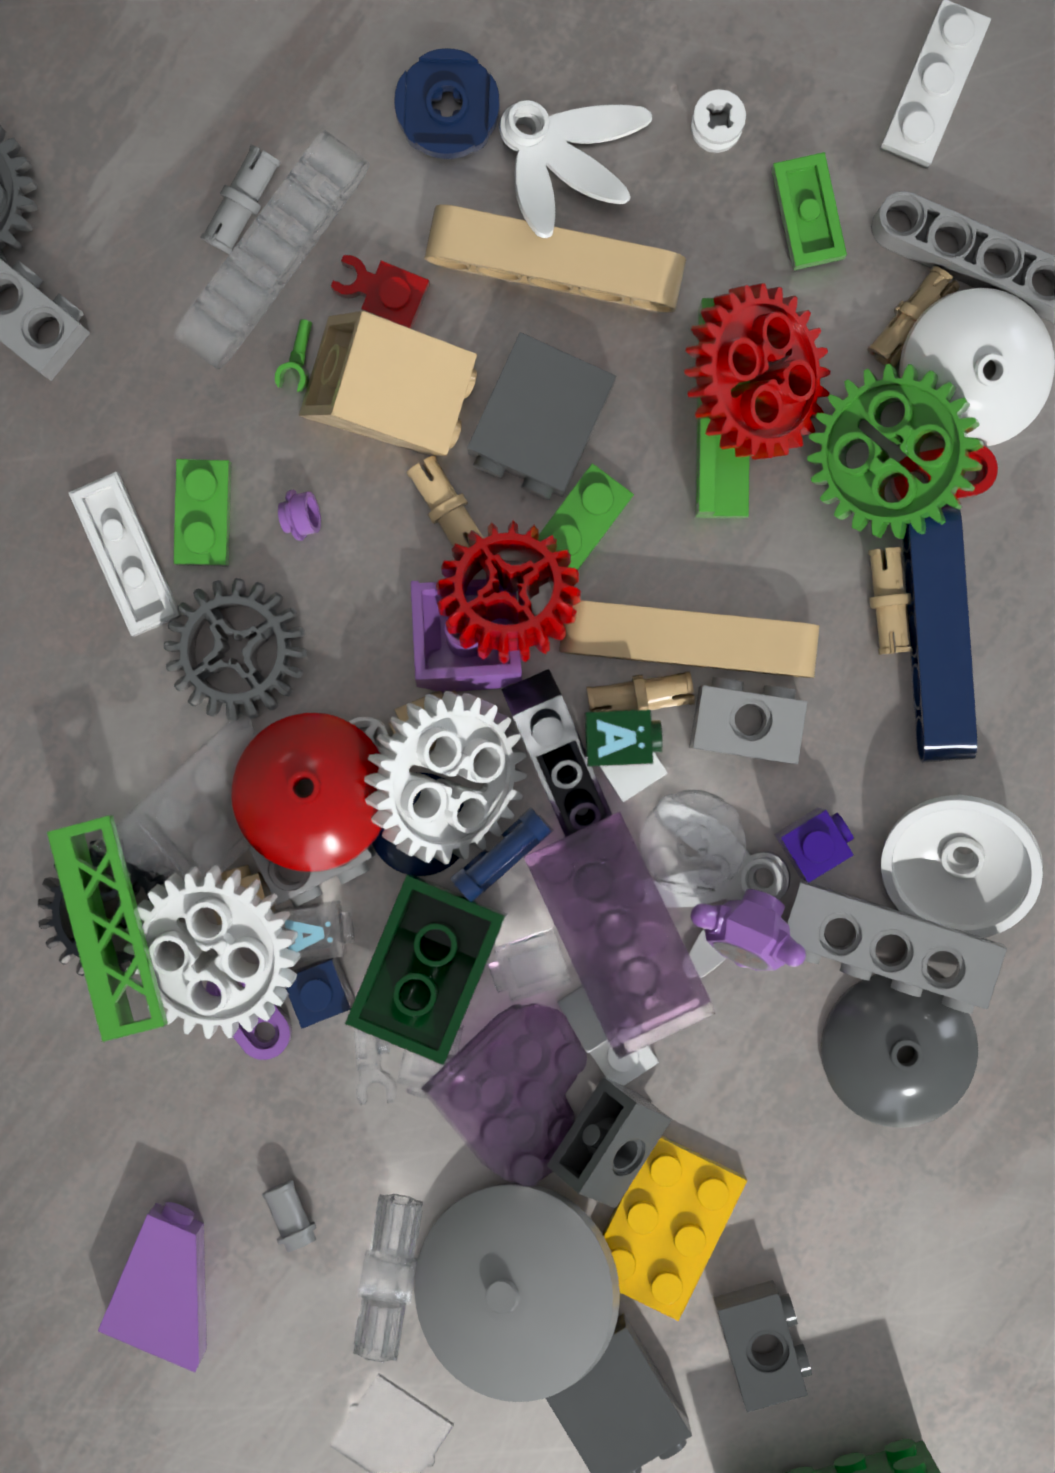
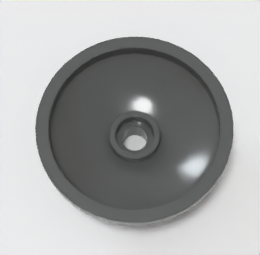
(863, 1044)

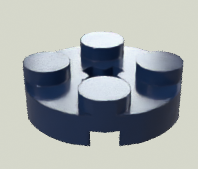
(425, 82)

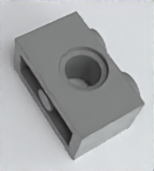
(780, 729)

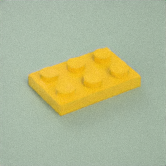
(670, 1225)

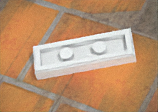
(125, 554)

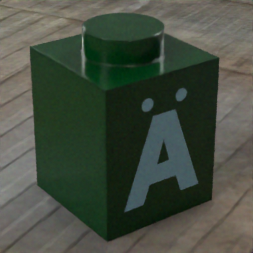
(622, 737)

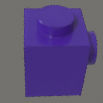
(816, 843)

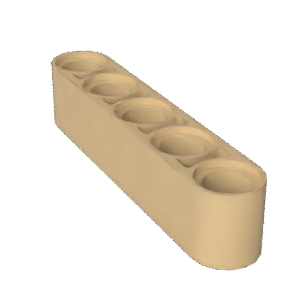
(564, 262)
(692, 639)

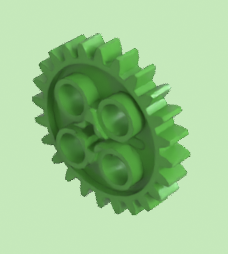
(926, 415)

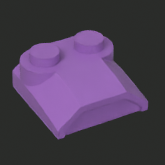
(438, 655)

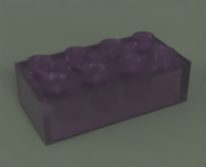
(619, 935)

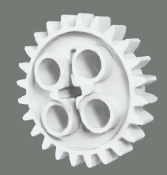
(432, 824)
(246, 924)

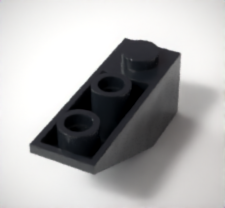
(556, 752)

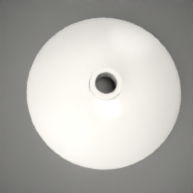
(966, 332)
(966, 892)

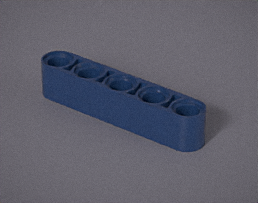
(940, 640)

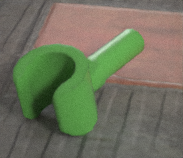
(297, 357)

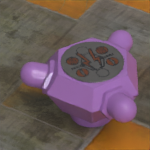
(750, 931)

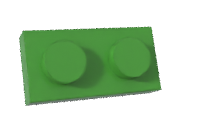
(809, 211)
(202, 512)
(587, 514)

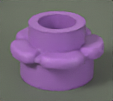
(299, 514)

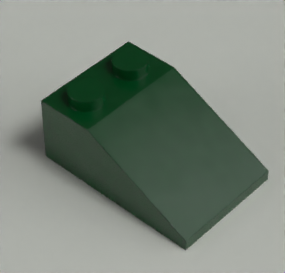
(425, 969)

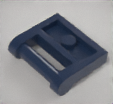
(493, 864)

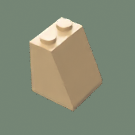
(389, 383)

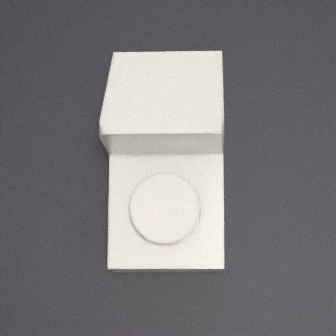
(589, 1031)

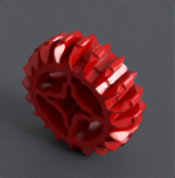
(539, 567)

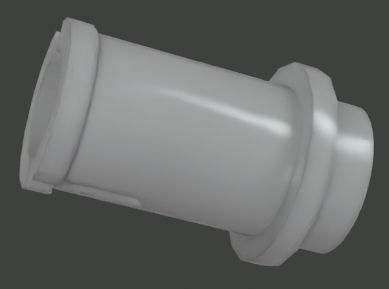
(289, 1216)

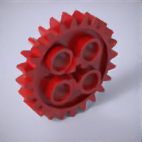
(735, 346)

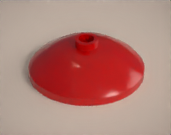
(314, 830)

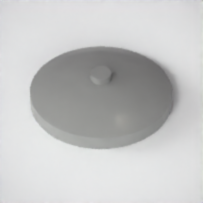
(517, 1292)

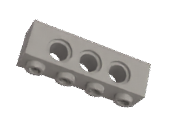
(977, 957)

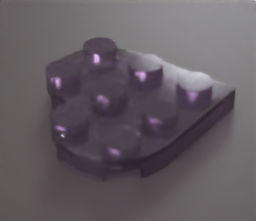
(510, 1090)

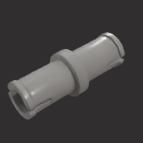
(240, 199)

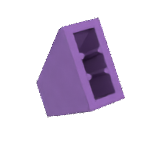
(163, 1289)

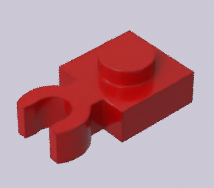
(387, 293)

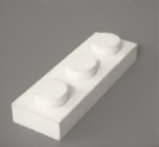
(935, 83)

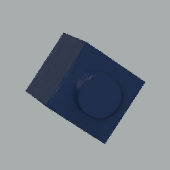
(320, 992)

